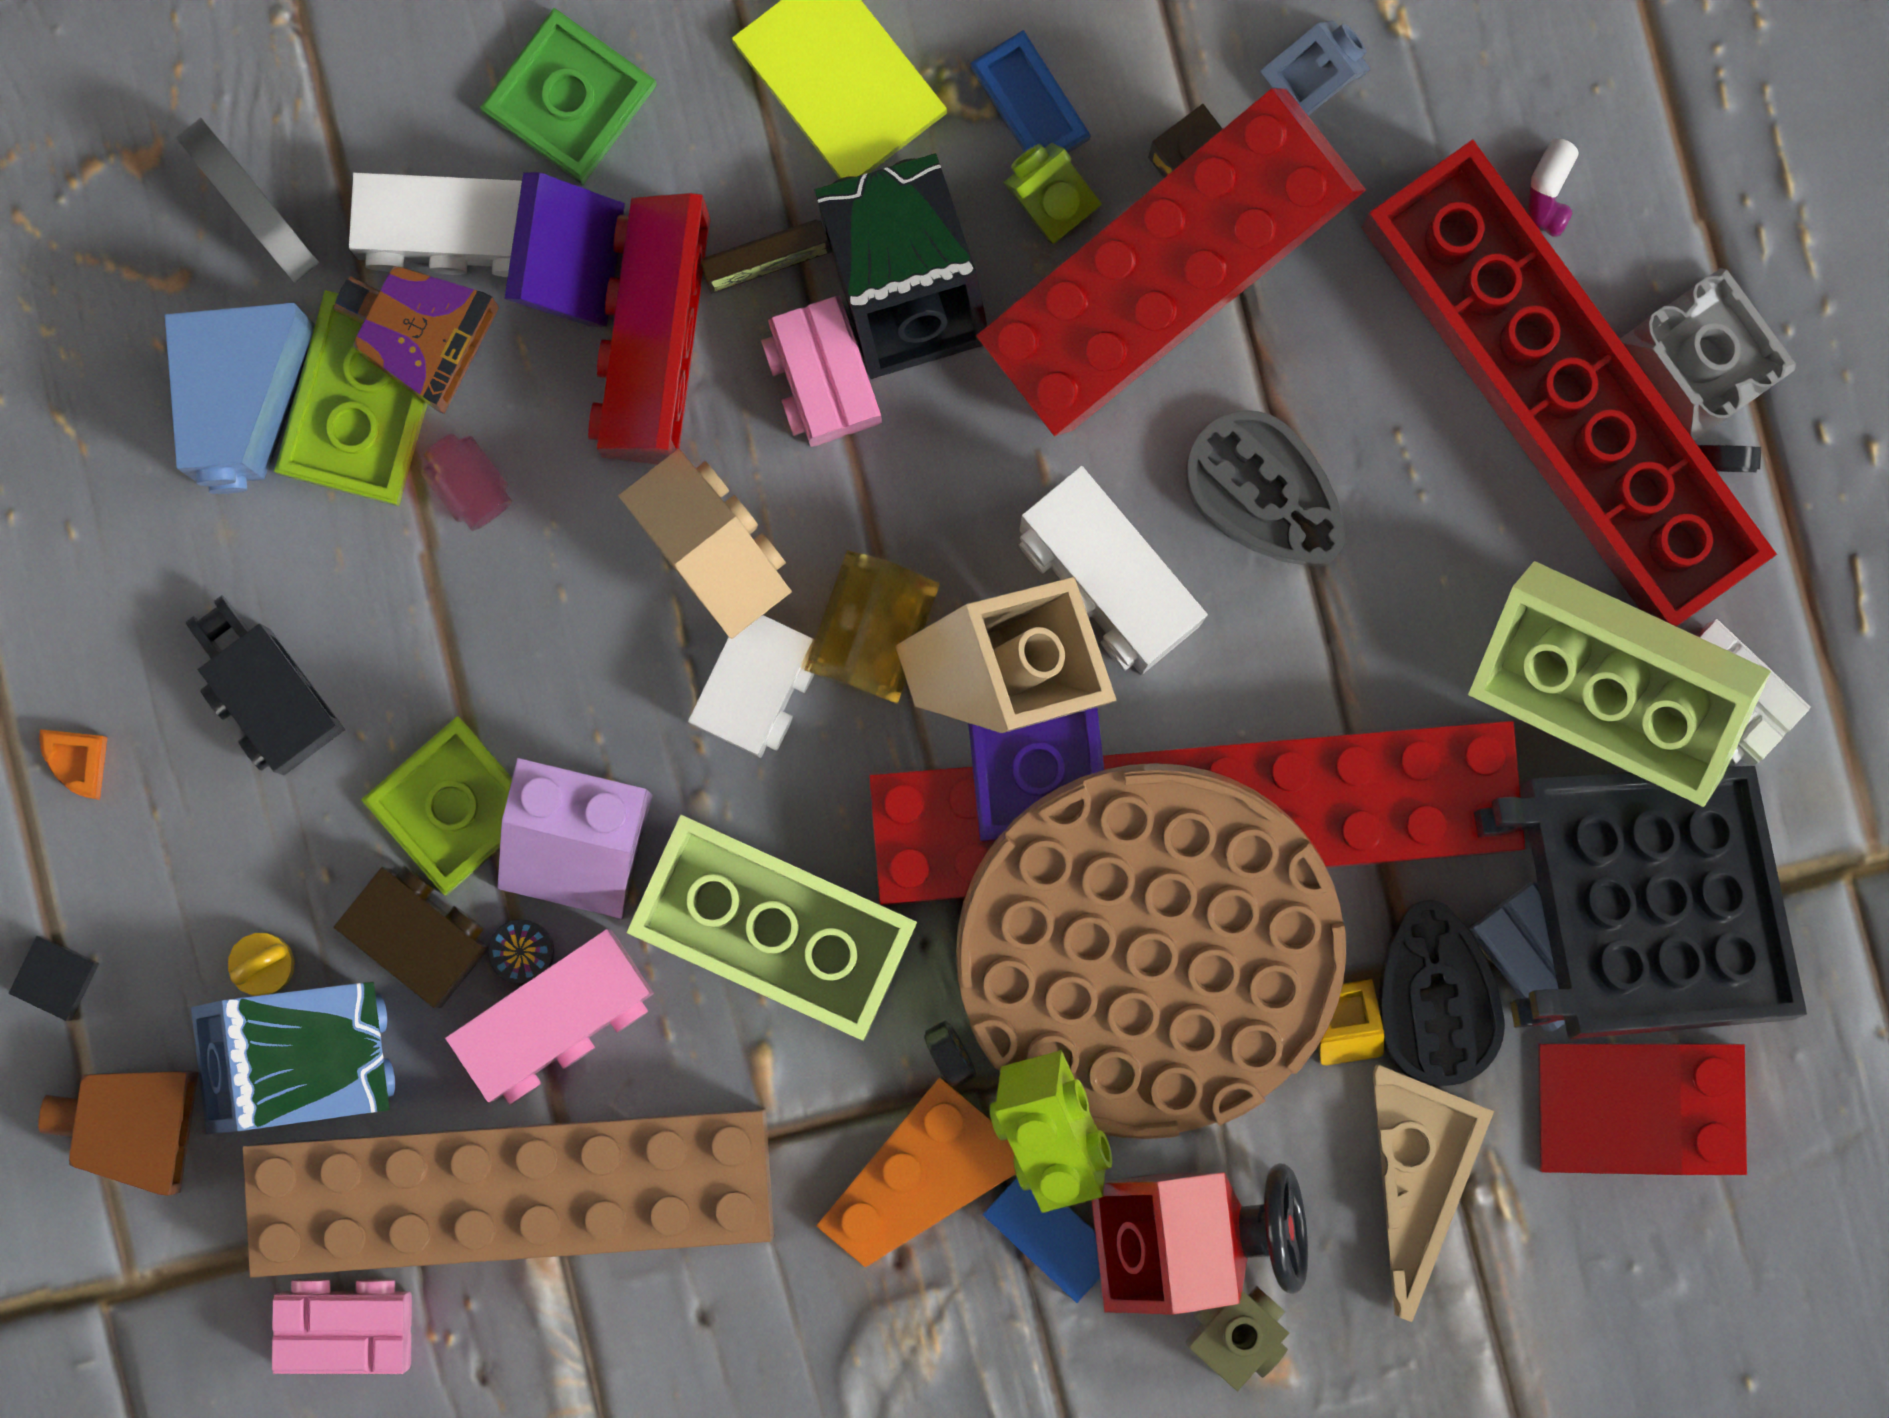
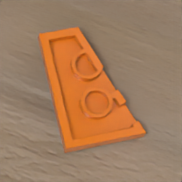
(919, 1176)

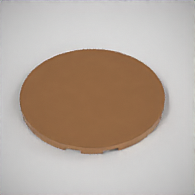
(1158, 941)

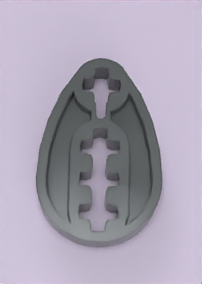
(247, 200)
(1282, 458)

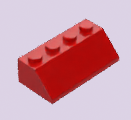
(652, 328)

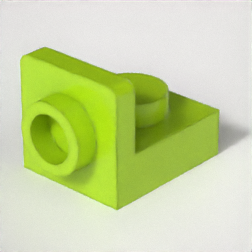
(1051, 190)

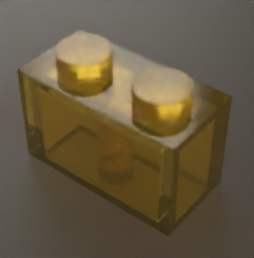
(866, 616)

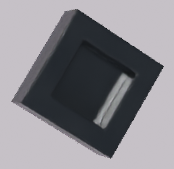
(53, 978)

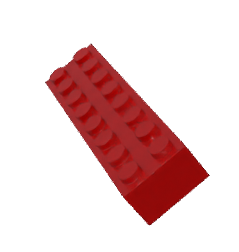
(1566, 387)

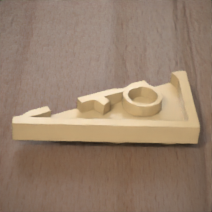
(1425, 1162)

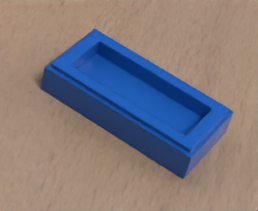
(1028, 96)
(1052, 1240)

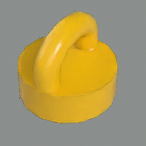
(261, 964)

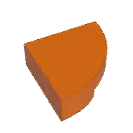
(75, 760)

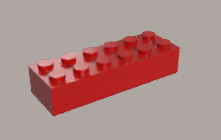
(1171, 261)

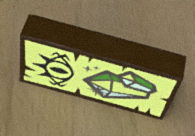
(765, 255)

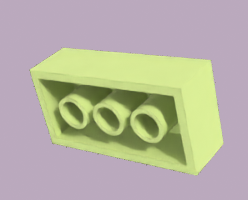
(1618, 683)
(772, 927)

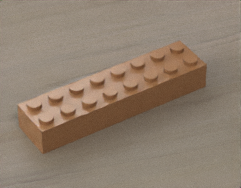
(508, 1193)

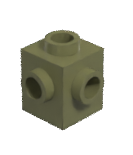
(1240, 1359)

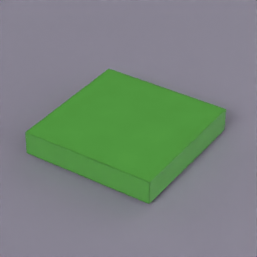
(568, 96)

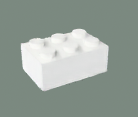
(1116, 570)

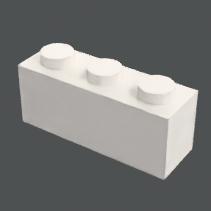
(433, 222)

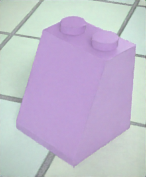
(571, 837)

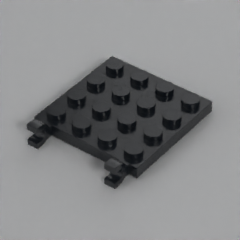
(1653, 905)

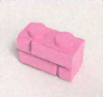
(823, 372)
(341, 1329)

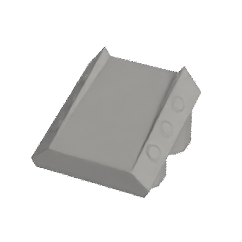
(1708, 353)

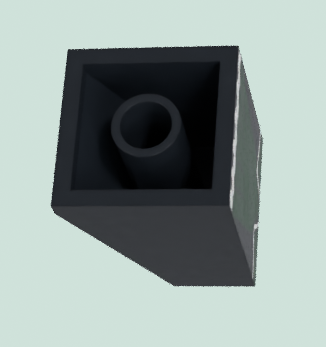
(903, 265)

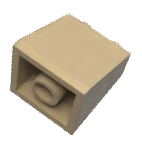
(1009, 660)

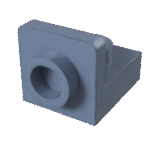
(1318, 64)

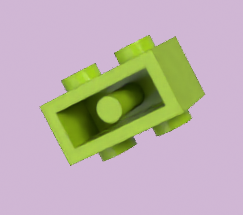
(1050, 1132)

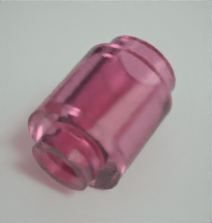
(466, 481)

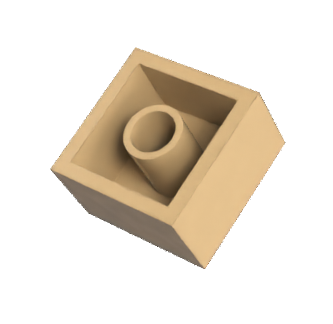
(708, 540)

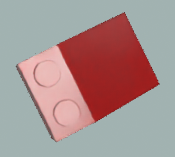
(1643, 1108)

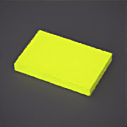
(840, 80)

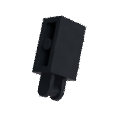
(262, 692)

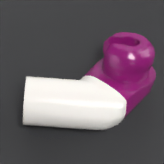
(1546, 185)

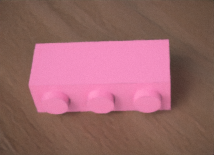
(551, 1018)

